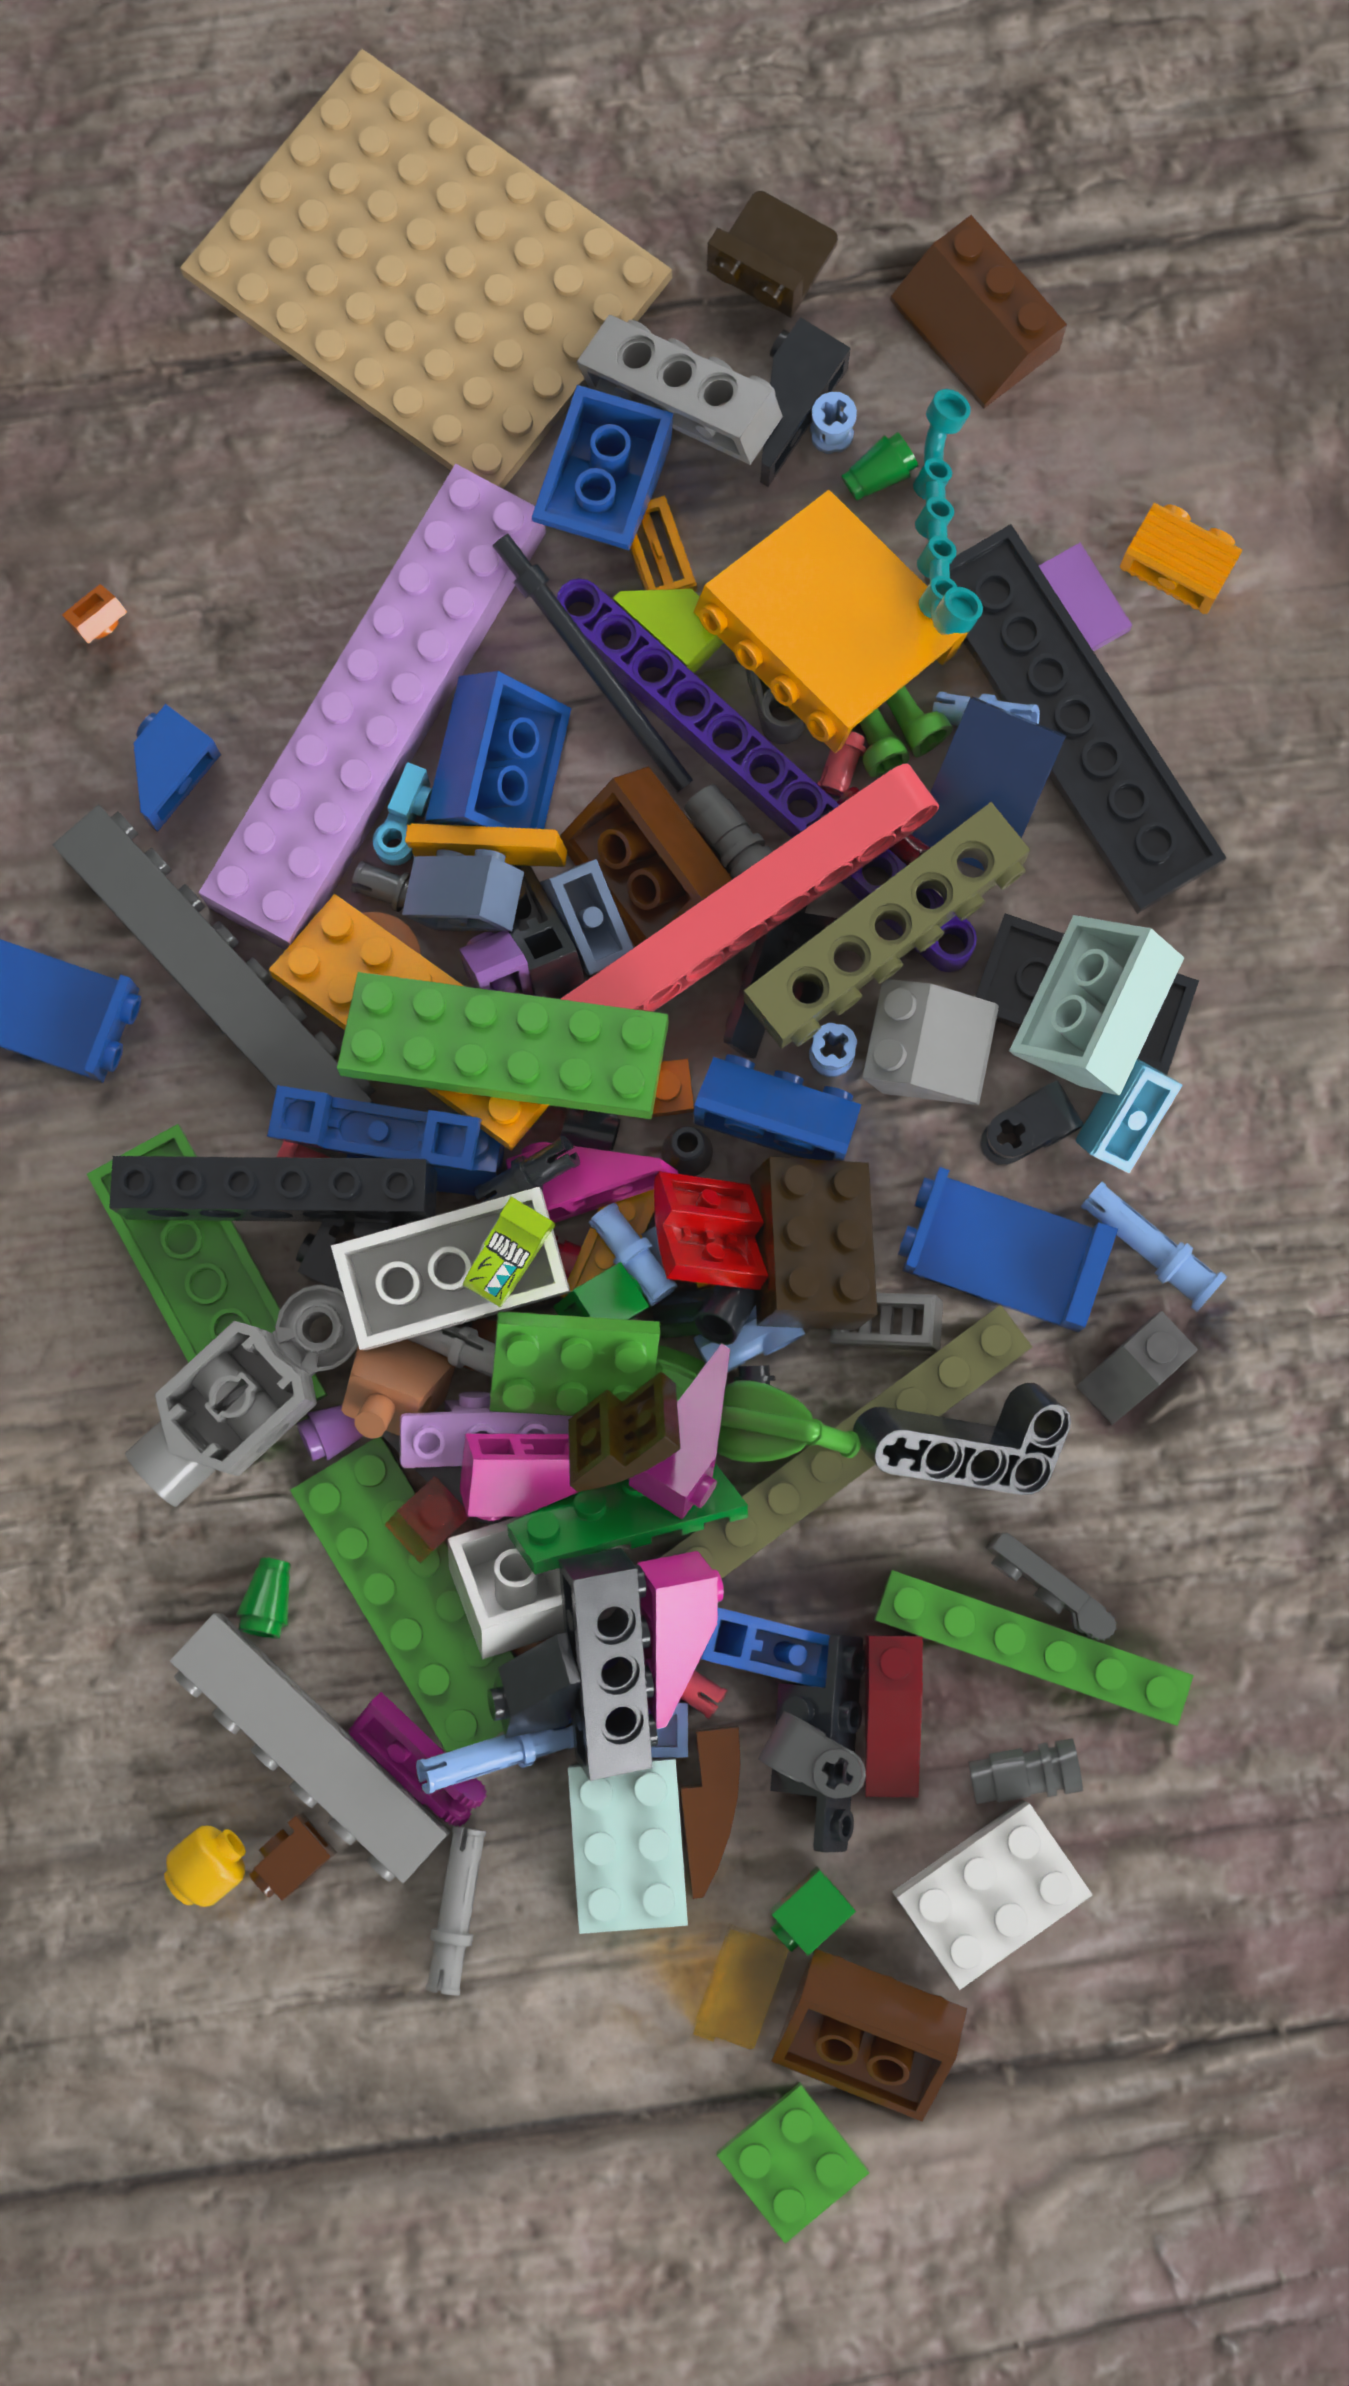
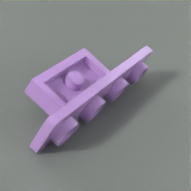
(439, 1437)

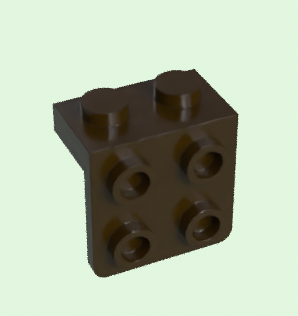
(771, 252)

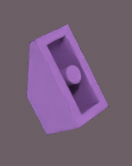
(496, 963)

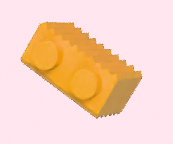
(1181, 556)

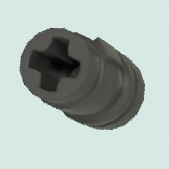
(725, 830)
(1021, 1774)

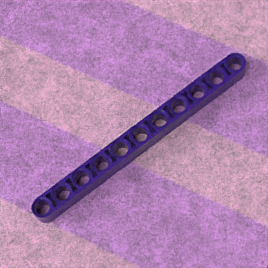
(738, 763)

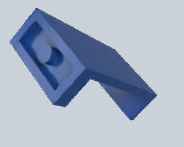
(63, 1012)
(1006, 1251)

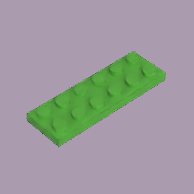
(503, 1045)
(193, 1267)
(405, 1601)

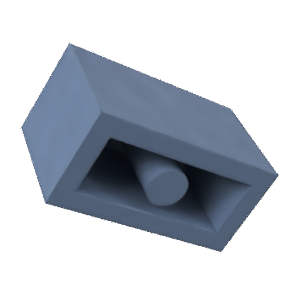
(463, 891)

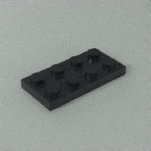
(1020, 963)

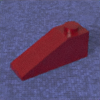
(893, 1715)

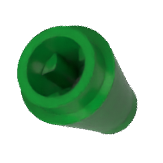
(880, 467)
(266, 1600)

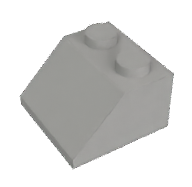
(930, 1042)

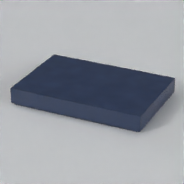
(994, 761)

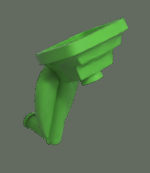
(758, 1418)

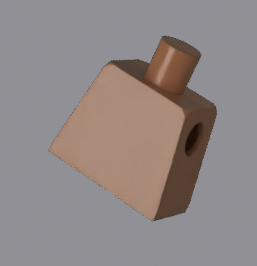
(395, 1382)

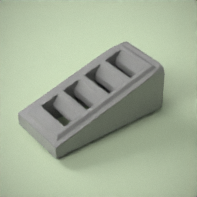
(932, 1324)

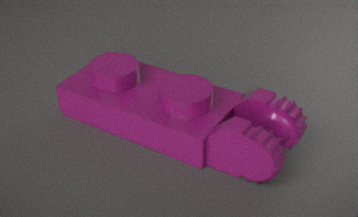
(398, 1746)

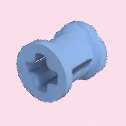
(827, 410)
(831, 1065)

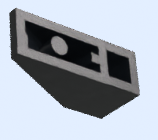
(803, 369)
(544, 941)

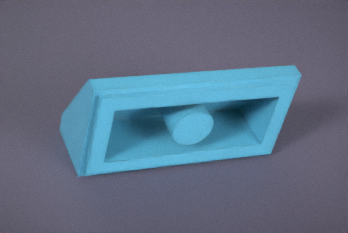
(1125, 1123)

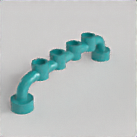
(949, 606)

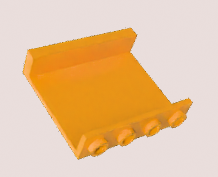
(825, 618)

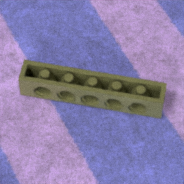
(981, 837)

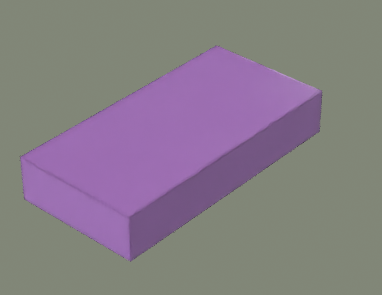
(1086, 596)

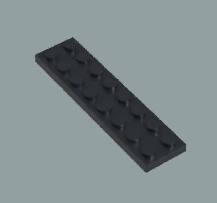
(1107, 760)

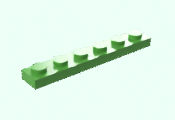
(1034, 1648)

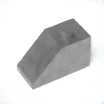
(1137, 1367)

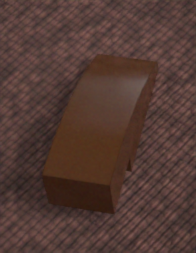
(711, 1805)

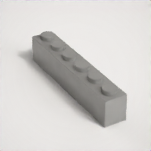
(309, 1747)

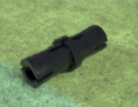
(530, 1171)

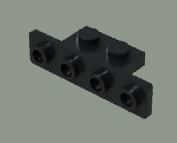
(742, 1027)
(839, 1715)

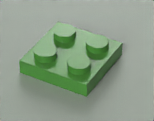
(792, 2162)

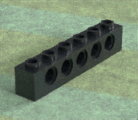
(273, 1189)

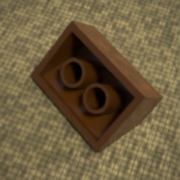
(979, 312)
(645, 852)
(870, 2035)

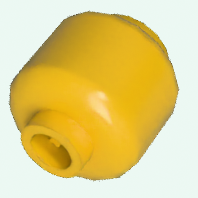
(205, 1866)

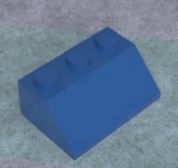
(498, 755)
(775, 1110)

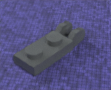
(1053, 1589)

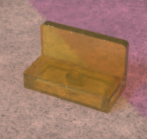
(740, 1988)

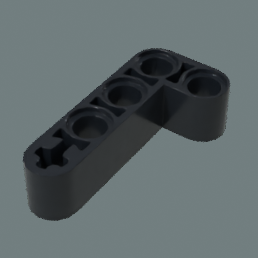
(1007, 1457)

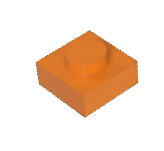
(95, 614)
(674, 1089)

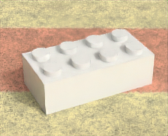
(414, 1274)

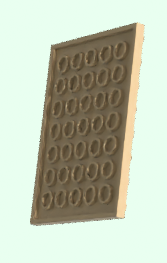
(424, 271)

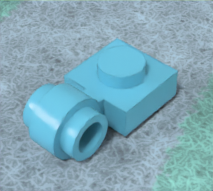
(407, 802)

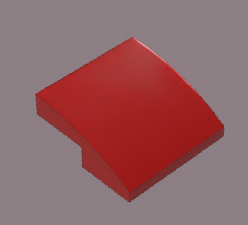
(708, 1231)

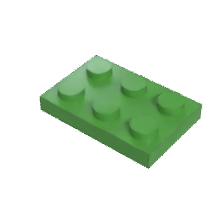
(568, 1361)

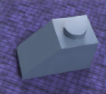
(588, 915)

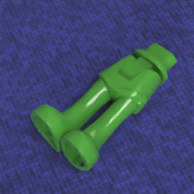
(920, 730)

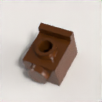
(291, 1858)

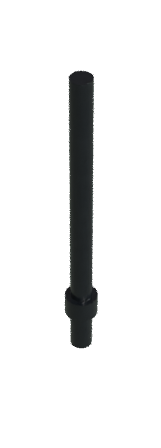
(533, 583)

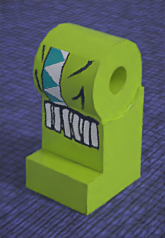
(508, 1252)

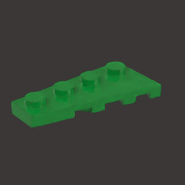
(612, 1518)

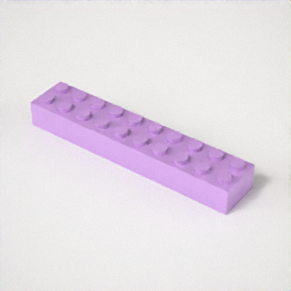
(372, 711)

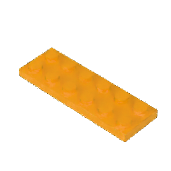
(323, 972)

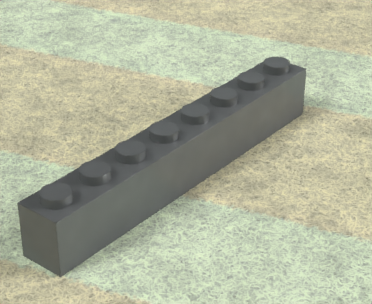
(203, 958)

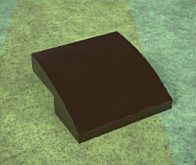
(624, 1437)

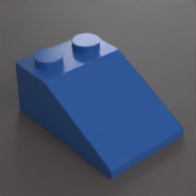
(604, 467)

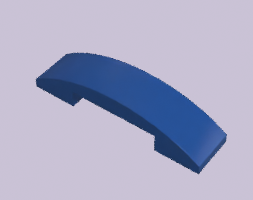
(373, 1129)

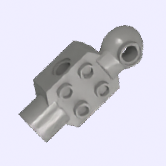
(241, 1395)

